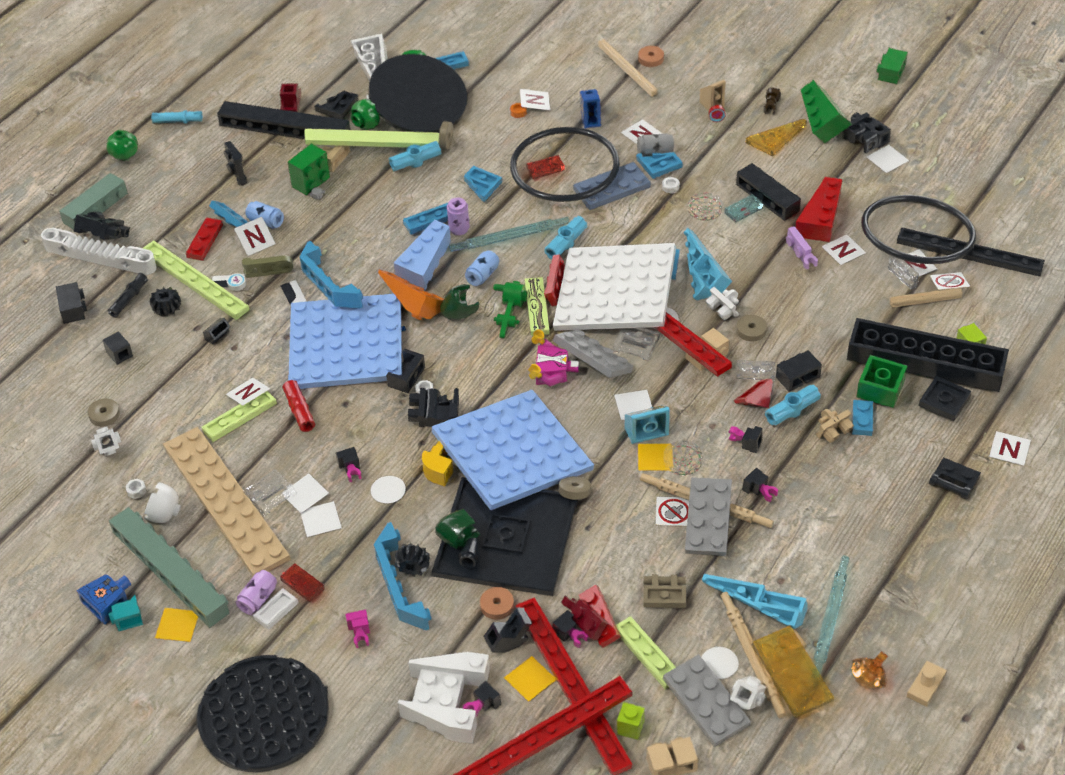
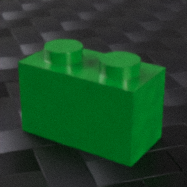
(892, 65)

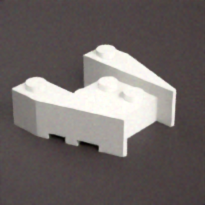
(440, 693)

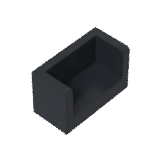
(412, 368)

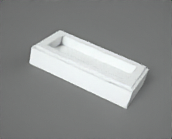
(275, 609)

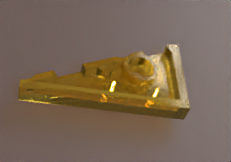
(774, 139)

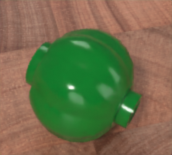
(364, 114)
(122, 145)

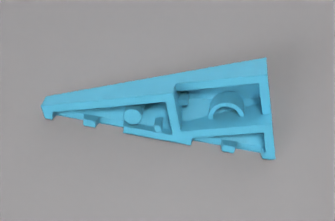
(704, 268)
(782, 607)

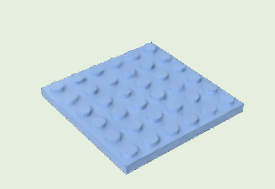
(345, 343)
(511, 449)

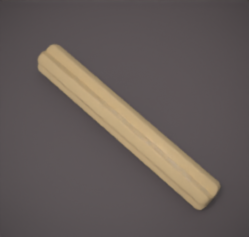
(926, 297)

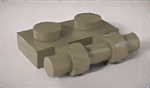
(663, 596)

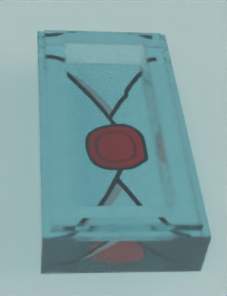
(743, 208)

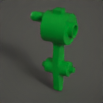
(513, 295)

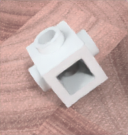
(109, 448)
(742, 695)

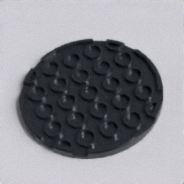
(417, 93)
(263, 713)

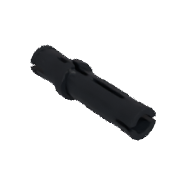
(131, 290)

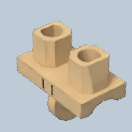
(831, 421)

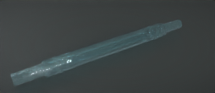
(509, 234)
(831, 614)

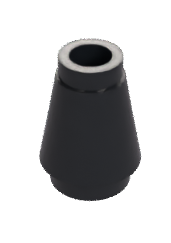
(470, 553)

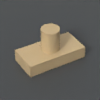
(336, 155)
(926, 683)

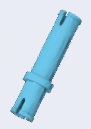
(184, 116)

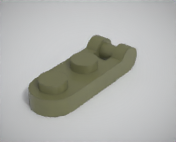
(267, 266)

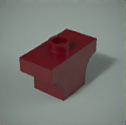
(290, 96)

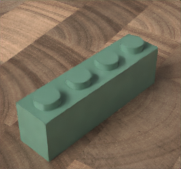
(96, 198)

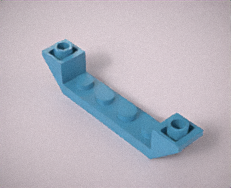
(341, 297)
(412, 614)

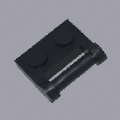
(235, 163)
(953, 474)

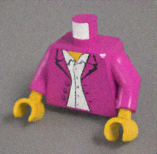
(551, 362)

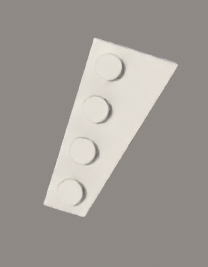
(370, 53)

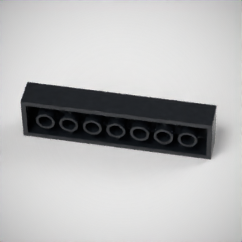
(929, 354)

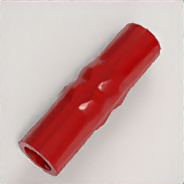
(298, 405)

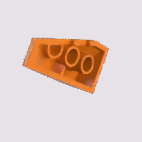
(413, 297)

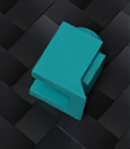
(126, 614)

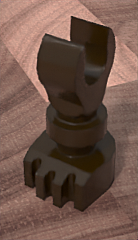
(772, 96)

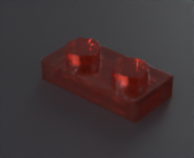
(545, 167)
(302, 582)

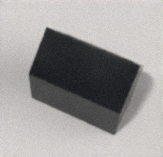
(219, 324)

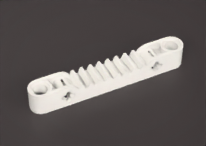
(69, 245)

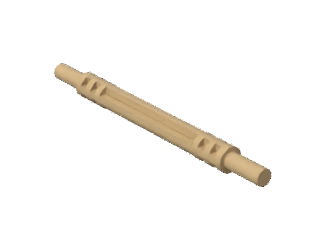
(684, 492)
(746, 641)

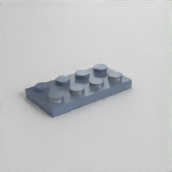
(627, 182)

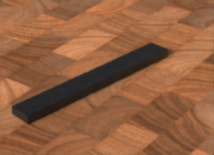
(978, 254)

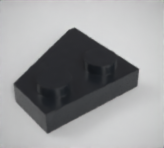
(338, 105)

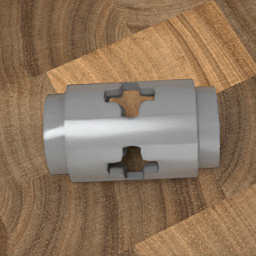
(646, 142)

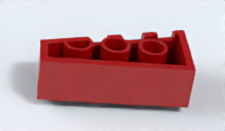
(820, 213)

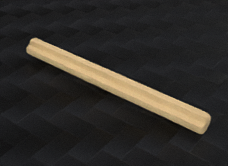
(627, 67)

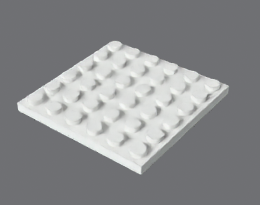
(615, 287)

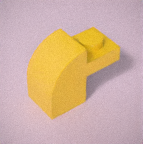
(436, 466)

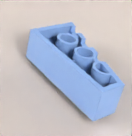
(423, 255)

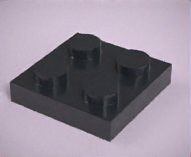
(945, 398)

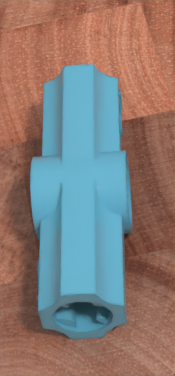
(415, 156)
(566, 237)
(792, 404)

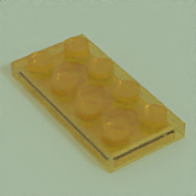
(792, 671)

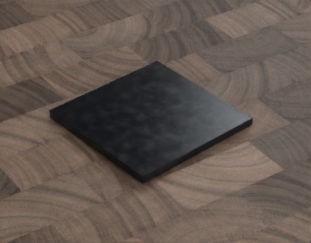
(517, 542)

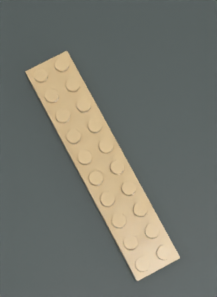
(226, 502)

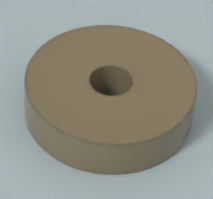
(445, 135)
(751, 327)
(110, 410)
(574, 487)

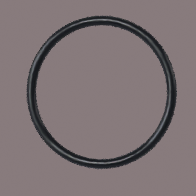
(572, 197)
(912, 258)

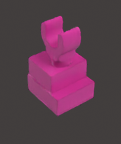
(359, 624)

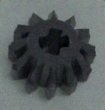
(165, 301)
(412, 559)

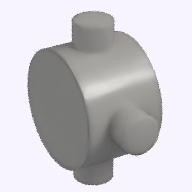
(317, 193)

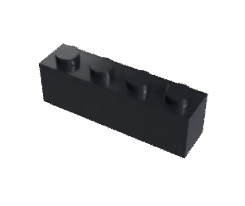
(768, 191)

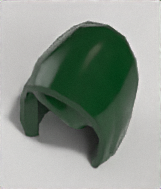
(455, 305)
(456, 529)

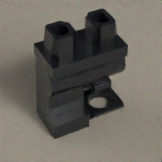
(867, 130)
(98, 226)
(432, 407)

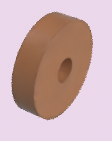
(651, 56)
(500, 610)

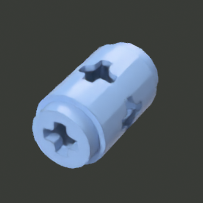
(272, 216)
(482, 268)

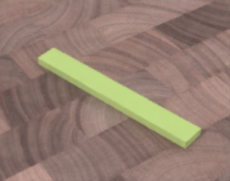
(368, 138)
(197, 281)

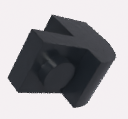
(508, 635)

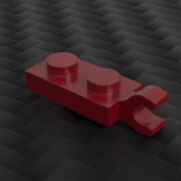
(585, 617)

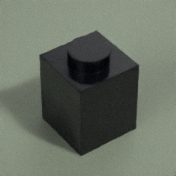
(117, 348)

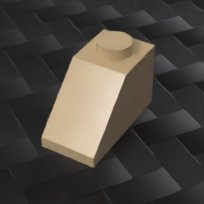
(713, 94)

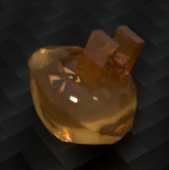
(870, 672)

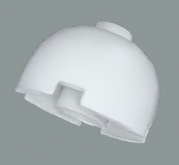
(162, 504)

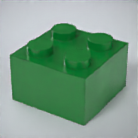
(308, 169)
(881, 381)

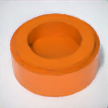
(518, 111)

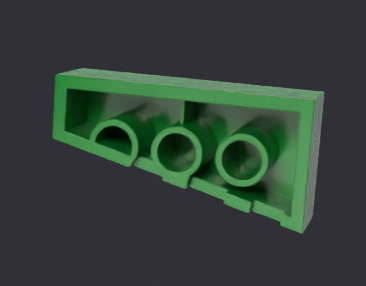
(823, 114)

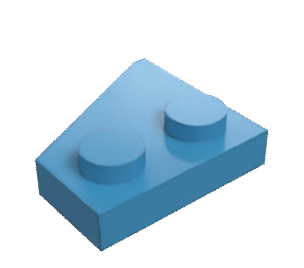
(659, 163)
(482, 182)

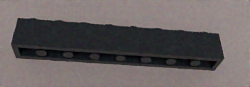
(275, 120)

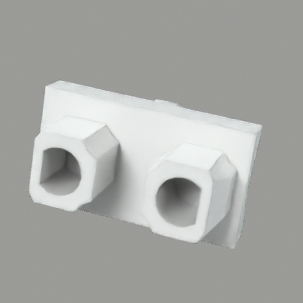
(726, 302)

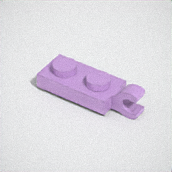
(801, 247)

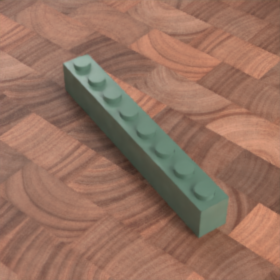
(170, 567)

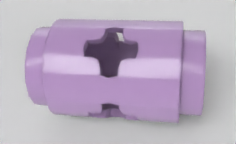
(458, 216)
(253, 598)

